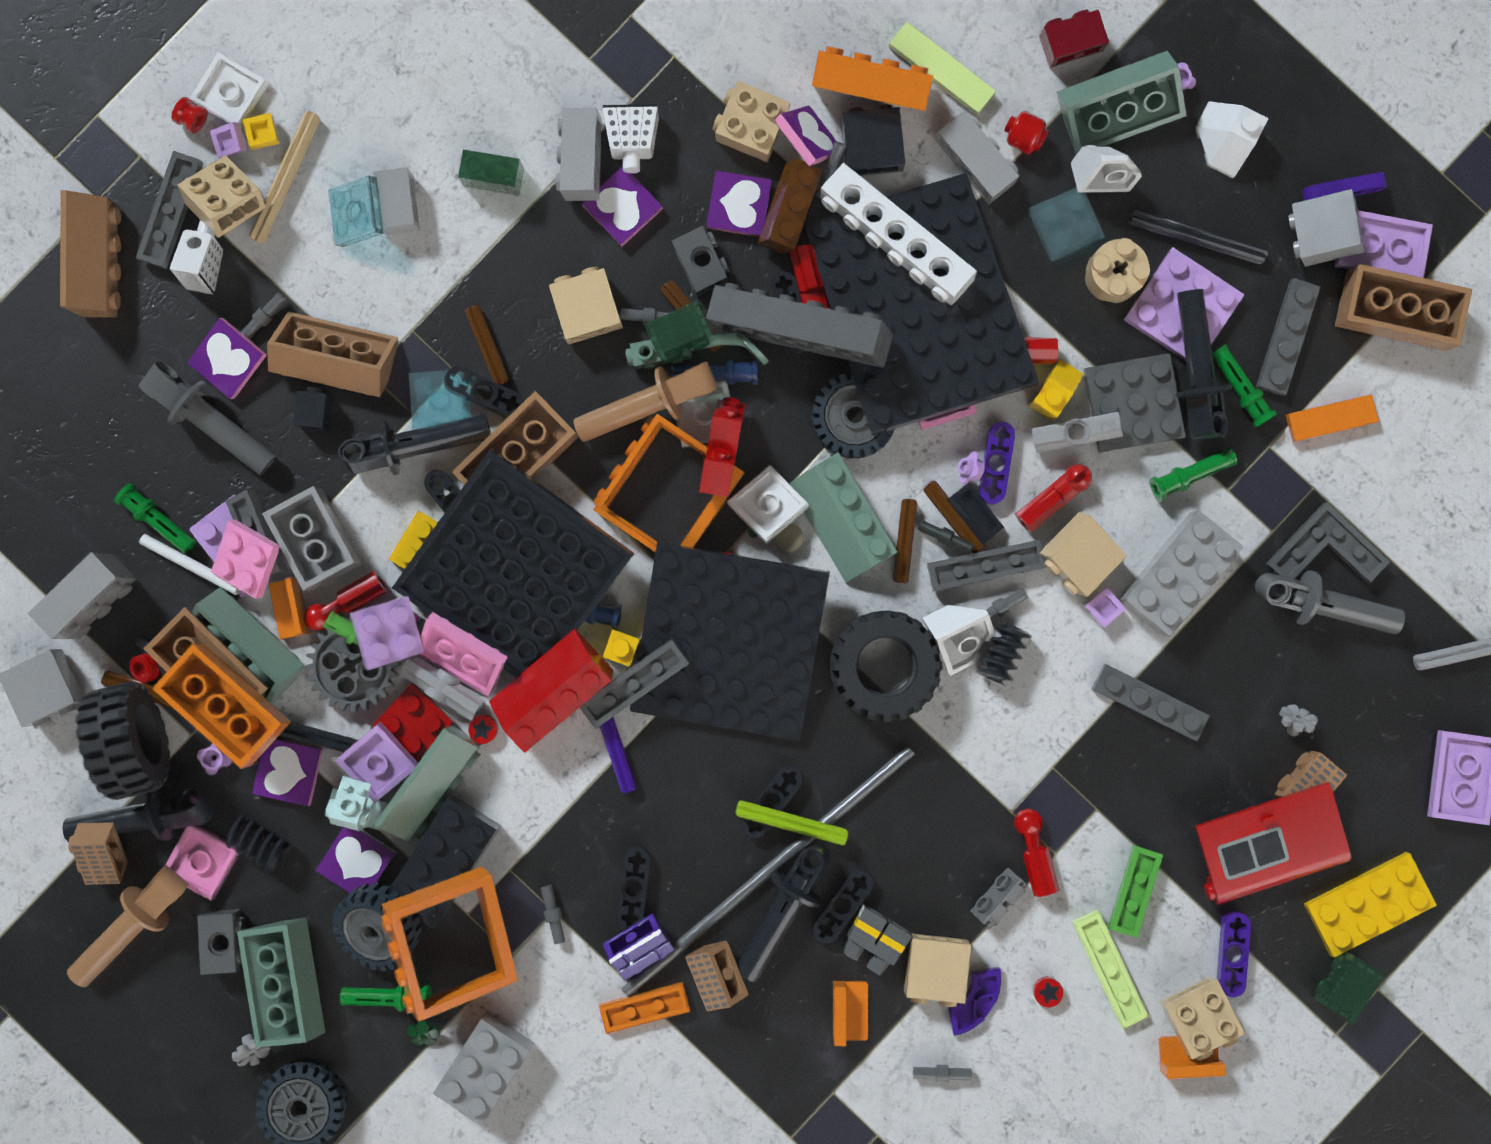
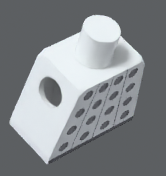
(631, 133)
(197, 260)

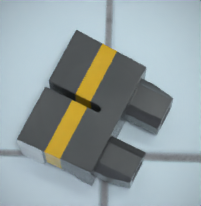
(877, 935)

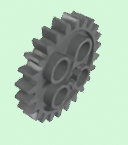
(365, 687)

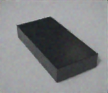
(975, 513)

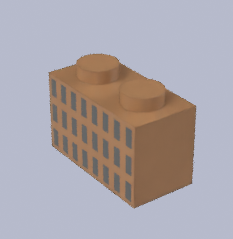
(1311, 770)
(98, 853)
(716, 976)

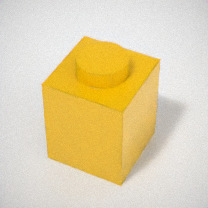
(622, 648)

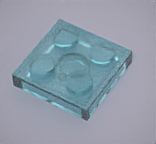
(355, 211)
(1066, 223)
(433, 402)

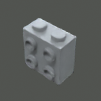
(1326, 228)
(42, 688)

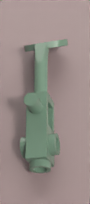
(636, 352)

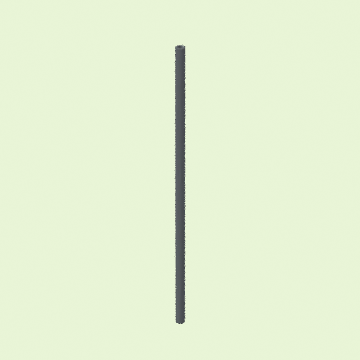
(766, 872)

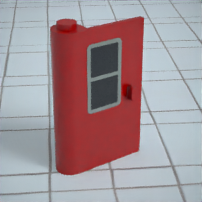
(1272, 843)

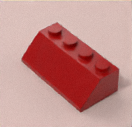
(550, 690)

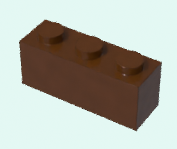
(789, 206)

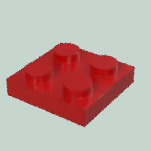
(415, 721)

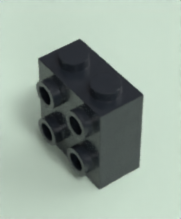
(873, 140)

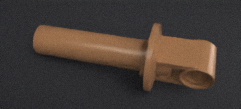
(667, 393)
(143, 910)

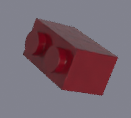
(1073, 37)

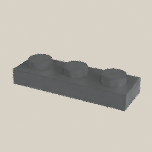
(247, 510)

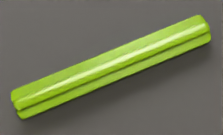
(791, 822)

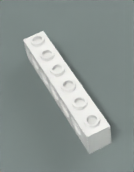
(847, 184)

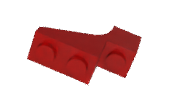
(722, 447)

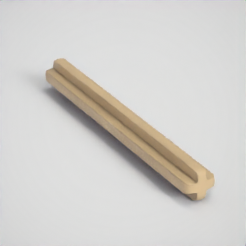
(284, 176)

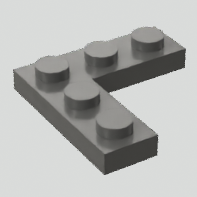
(1328, 529)

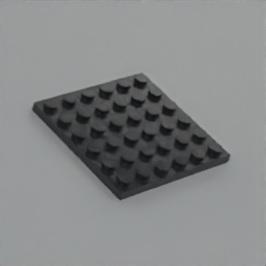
(512, 564)
(747, 638)

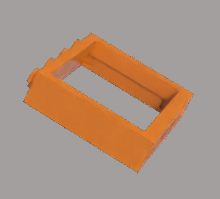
(621, 474)
(394, 910)

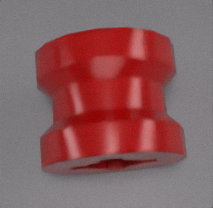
(189, 115)

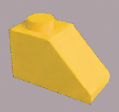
(1056, 390)

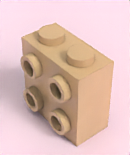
(750, 121)
(221, 196)
(585, 305)
(1082, 555)
(937, 969)
(1202, 1018)

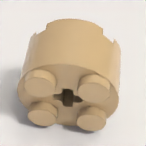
(1128, 259)

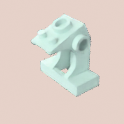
(352, 807)

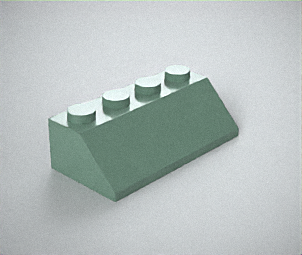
(1123, 102)
(843, 518)
(249, 642)
(428, 784)
(281, 983)

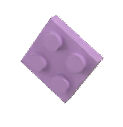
(386, 632)
(377, 760)

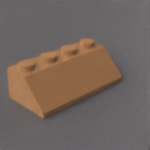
(89, 254)
(332, 354)
(188, 630)

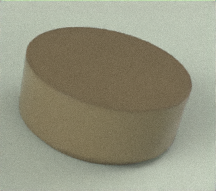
(789, 538)

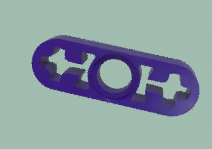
(1360, 185)
(1006, 443)
(1224, 944)

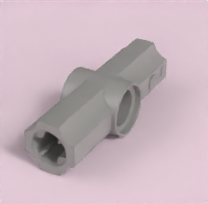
(1096, 429)
(442, 687)

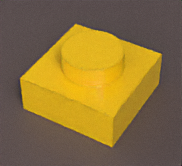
(261, 131)

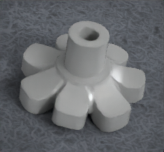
(1297, 720)
(248, 1052)

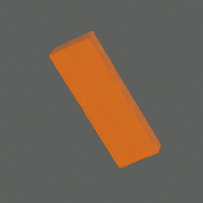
(1332, 418)
(644, 1007)

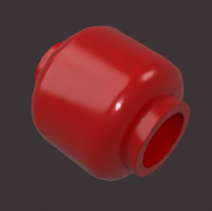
(1026, 132)

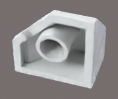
(1228, 135)
(1104, 170)
(959, 635)

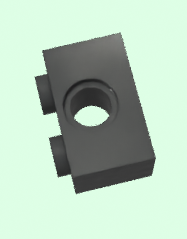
(691, 246)
(213, 956)

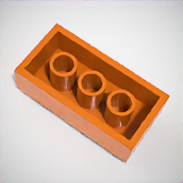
(872, 80)
(221, 705)

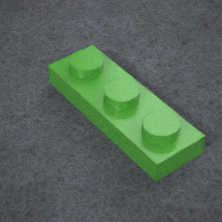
(1135, 891)

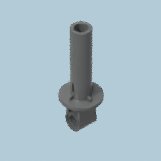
(186, 403)
(1307, 598)

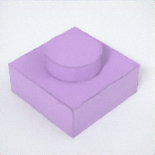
(228, 140)
(1104, 607)

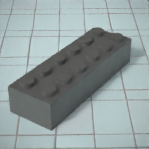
(800, 325)

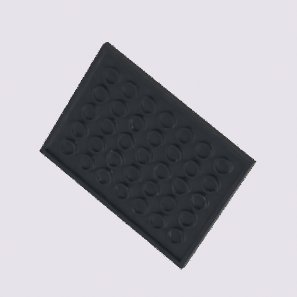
(938, 351)

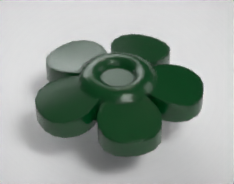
(422, 1033)

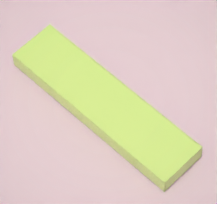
(946, 70)
(1110, 969)

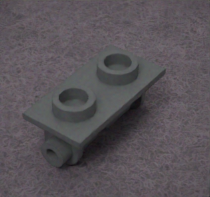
(1005, 888)

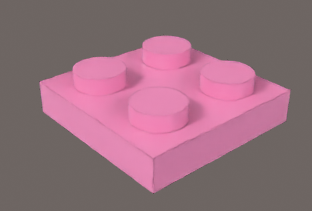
(245, 559)

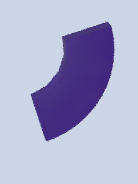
(979, 1000)

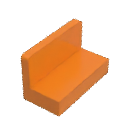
(288, 608)
(850, 1011)
(1177, 1064)

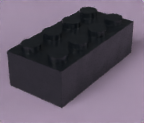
(446, 850)

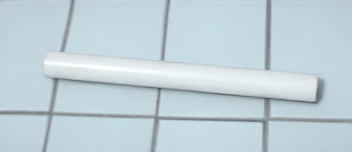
(186, 562)

